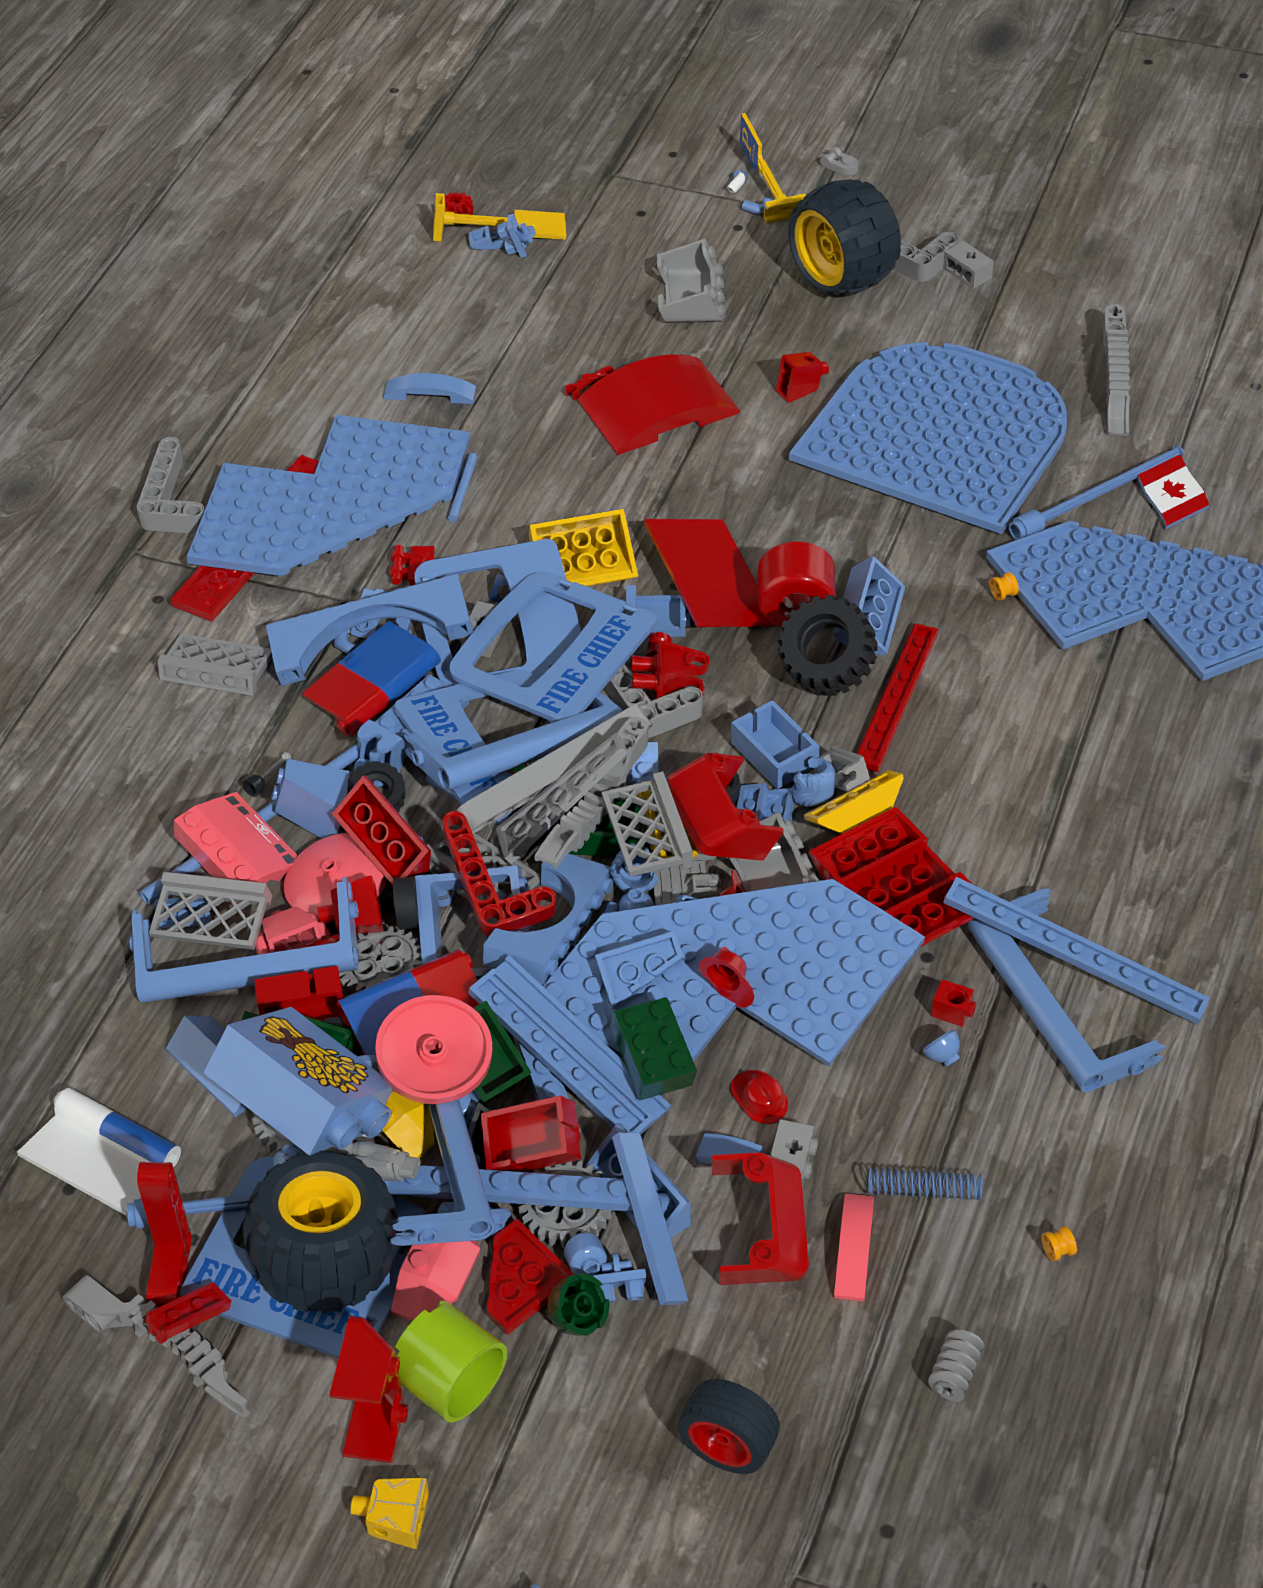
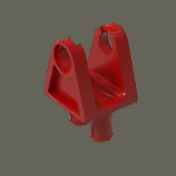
(670, 669)

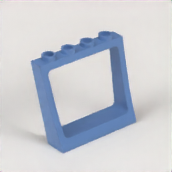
(428, 910)

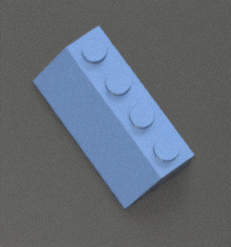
(878, 597)

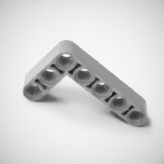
(927, 262)
(154, 505)
(665, 712)

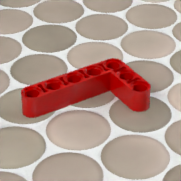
(482, 884)
(168, 1229)

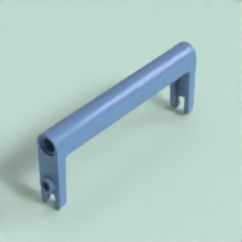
(509, 752)
(242, 971)
(1046, 1012)
(473, 1215)

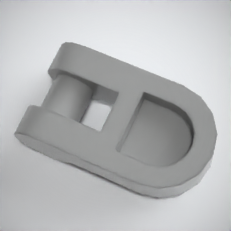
(840, 162)

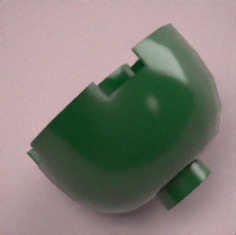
(578, 1305)

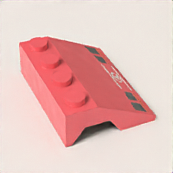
(233, 841)

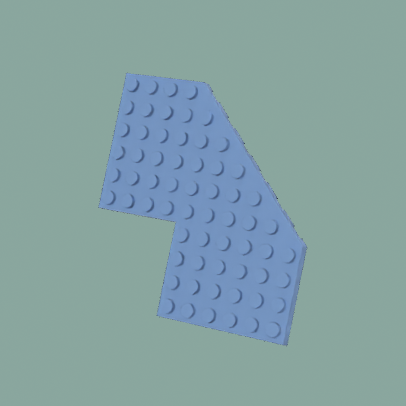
(364, 481)
(1099, 581)
(809, 951)

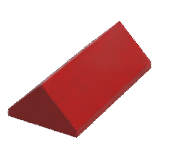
(382, 832)

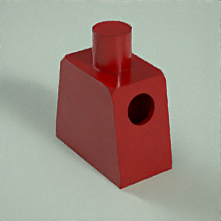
(799, 375)
(366, 897)

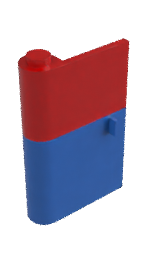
(372, 677)
(368, 1008)

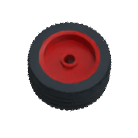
(729, 1426)

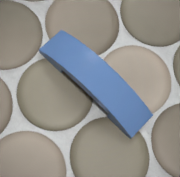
(430, 384)

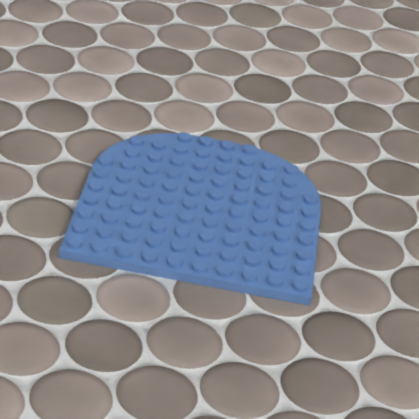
(940, 431)

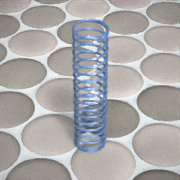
(913, 1186)

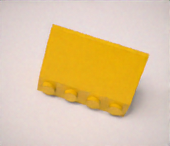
(591, 547)

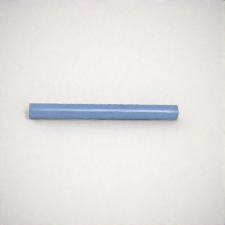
(462, 488)

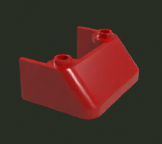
(710, 814)
(787, 1253)
(371, 1378)

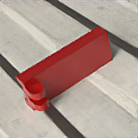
(187, 1312)

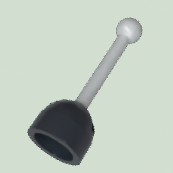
(255, 784)

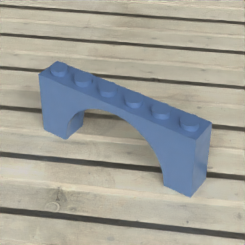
(540, 951)

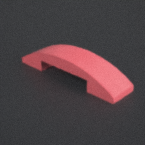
(854, 1247)

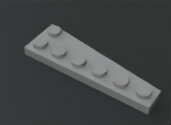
(545, 809)

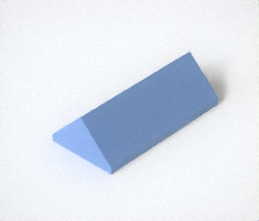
(192, 1049)
(673, 1202)

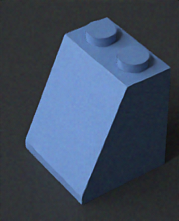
(310, 795)

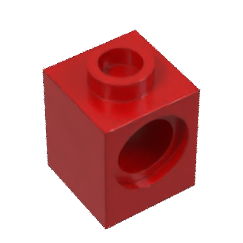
(953, 1003)

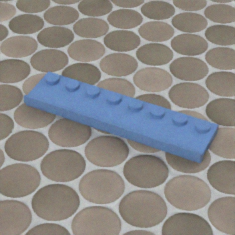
(566, 1047)

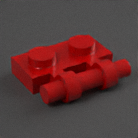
(414, 559)

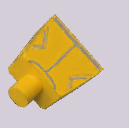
(394, 1510)

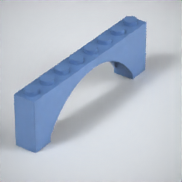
(301, 638)

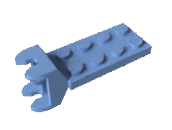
(385, 737)

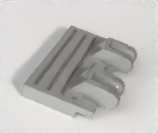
(689, 882)

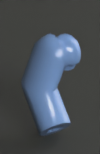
(754, 207)
(341, 642)

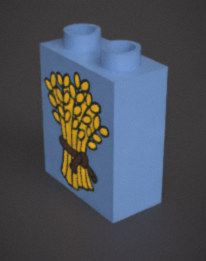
(300, 1081)

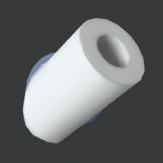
(740, 178)

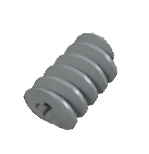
(955, 1364)

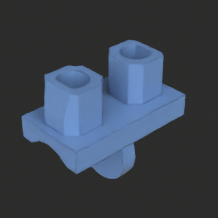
(520, 235)
(632, 1280)

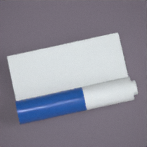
(96, 1149)

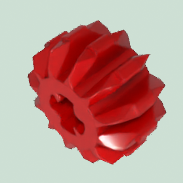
(459, 203)

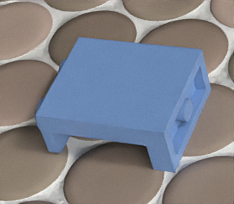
(668, 609)

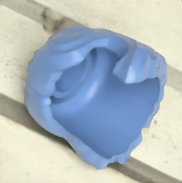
(816, 788)
(624, 881)

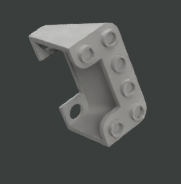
(691, 284)
(782, 866)

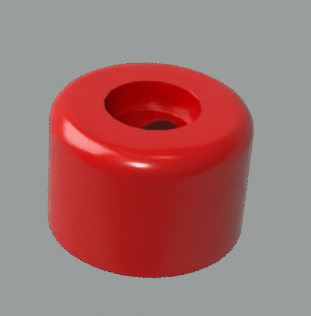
(791, 570)

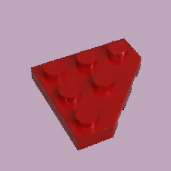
(521, 1276)

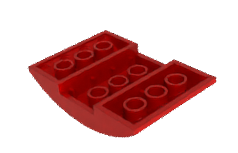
(654, 398)
(894, 870)

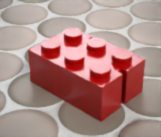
(309, 994)
(531, 1135)

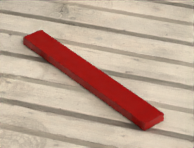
(897, 695)

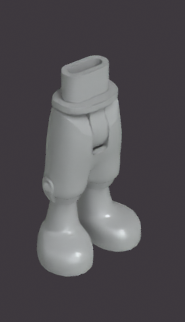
(387, 1161)

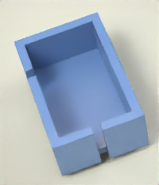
(774, 744)

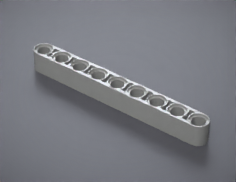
(539, 775)

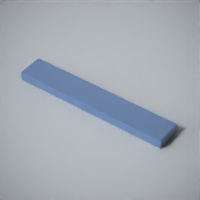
(650, 1219)

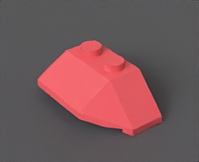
(433, 1275)

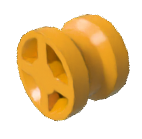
(1004, 586)
(1059, 1243)

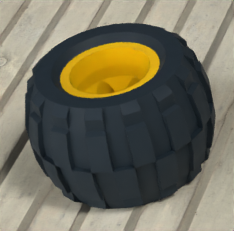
(844, 237)
(320, 1231)

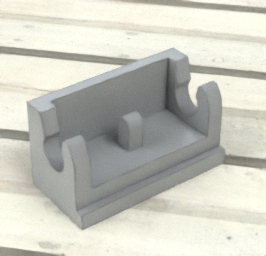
(849, 768)

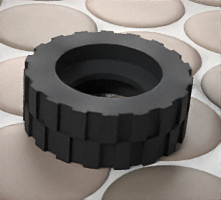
(385, 773)

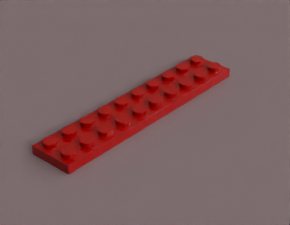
(212, 587)

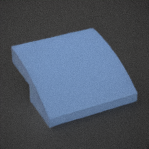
(766, 802)

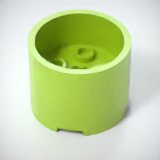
(449, 1361)

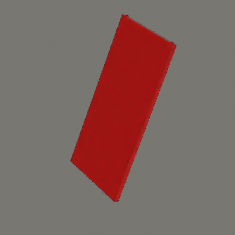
(708, 572)

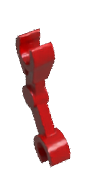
(586, 380)

